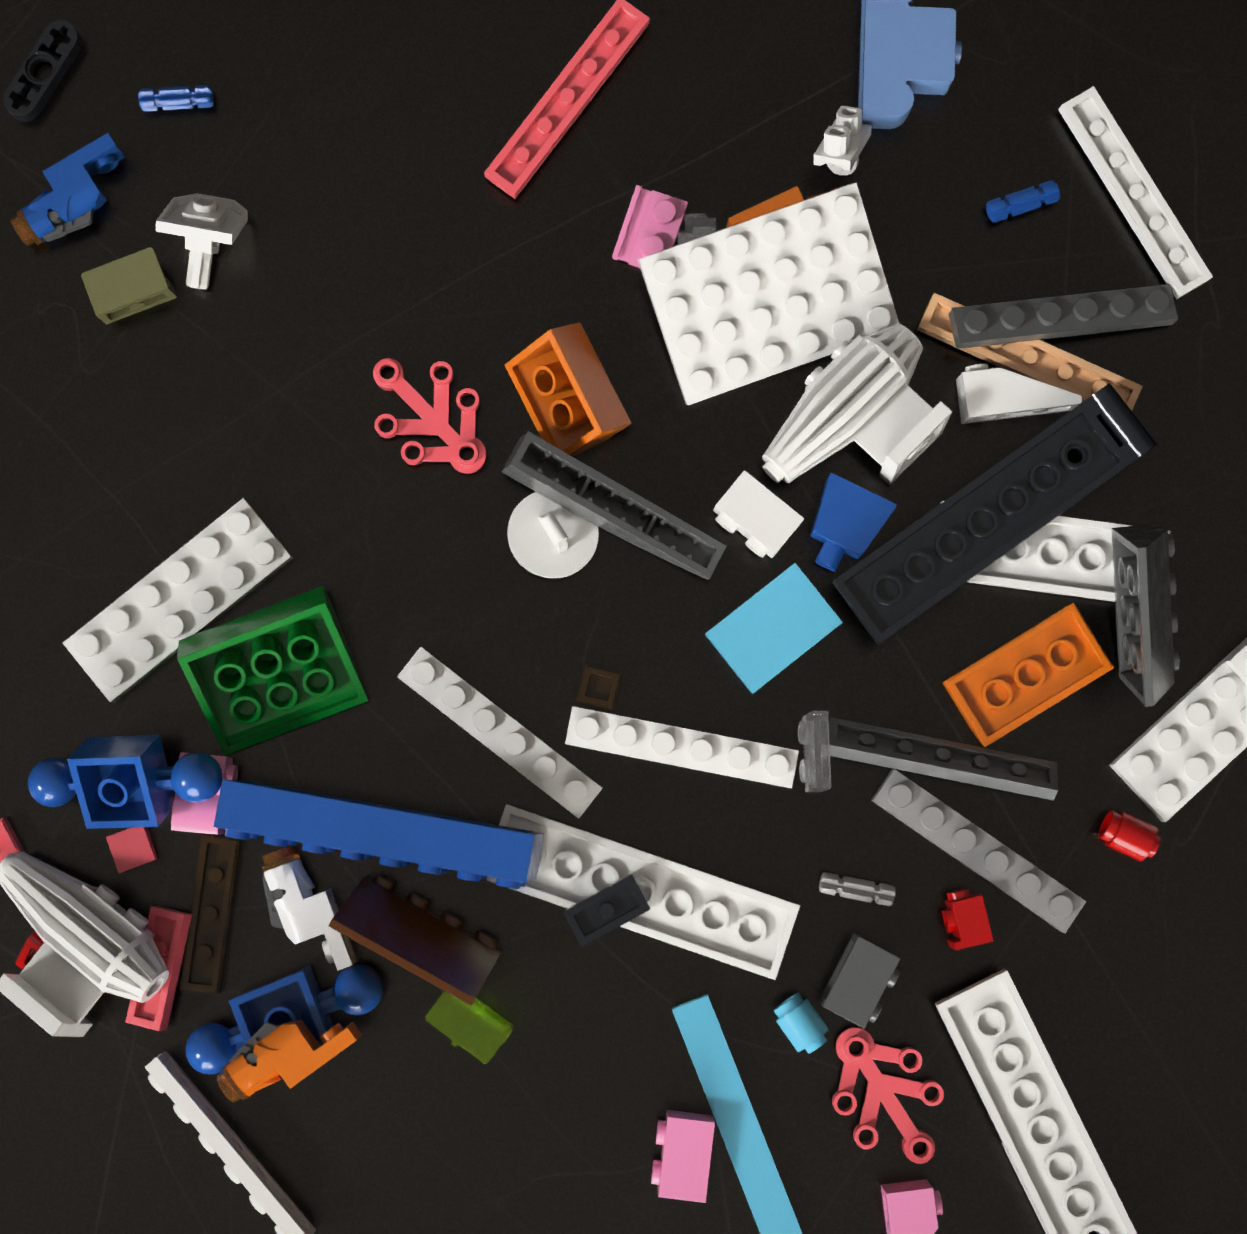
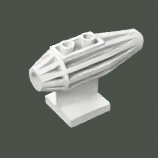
(860, 400)
(86, 947)

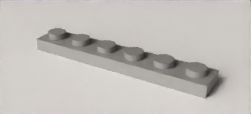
(978, 851)

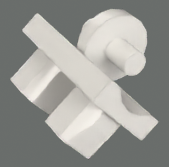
(843, 141)

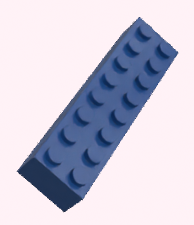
(378, 830)

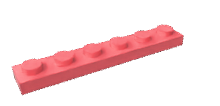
(567, 97)

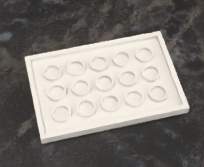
(768, 293)

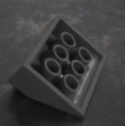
(1144, 610)

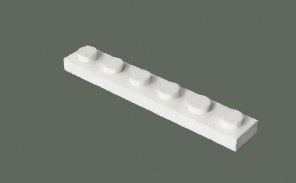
(1135, 192)
(499, 732)
(681, 747)
(220, 1138)

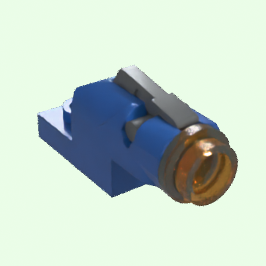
(73, 193)

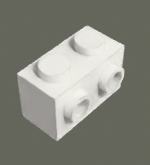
(757, 515)

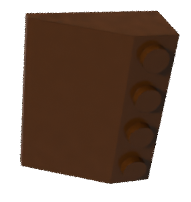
(417, 937)

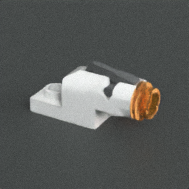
(298, 910)

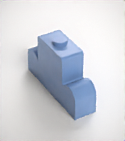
(902, 55)

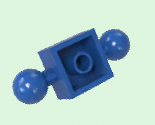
(124, 781)
(284, 1000)

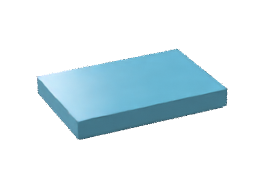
(773, 628)

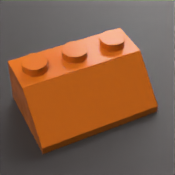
(567, 390)

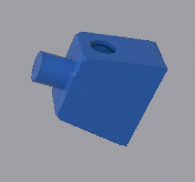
(847, 520)

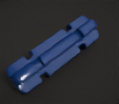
(176, 97)
(1022, 201)

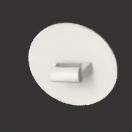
(550, 538)

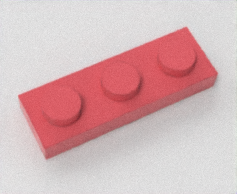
(170, 937)

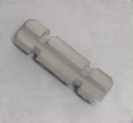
(857, 889)

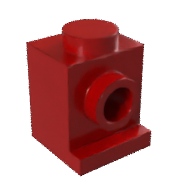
(966, 919)

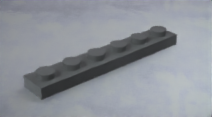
(1062, 316)
(943, 759)

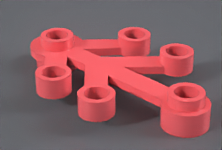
(432, 420)
(882, 1089)

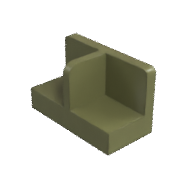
(127, 286)

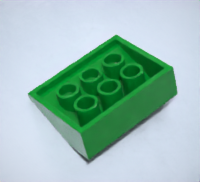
(272, 671)

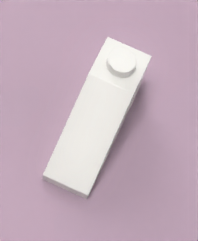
(1003, 394)

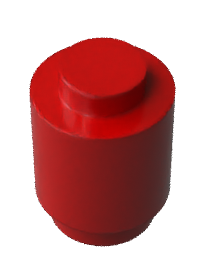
(1129, 835)

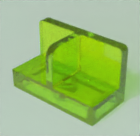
(471, 1027)

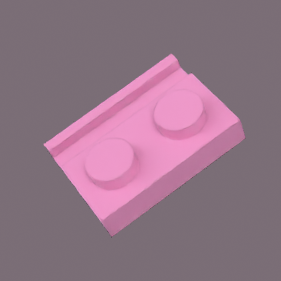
(649, 225)

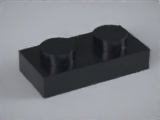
(606, 910)

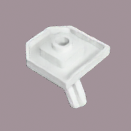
(205, 224)

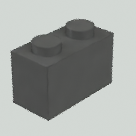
(860, 981)

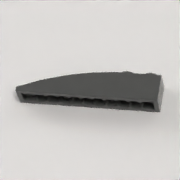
(611, 505)

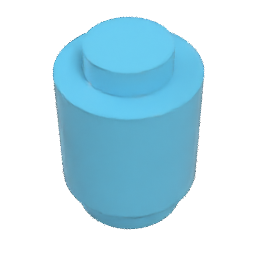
(801, 1023)

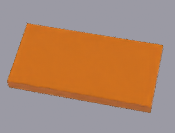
(1028, 675)

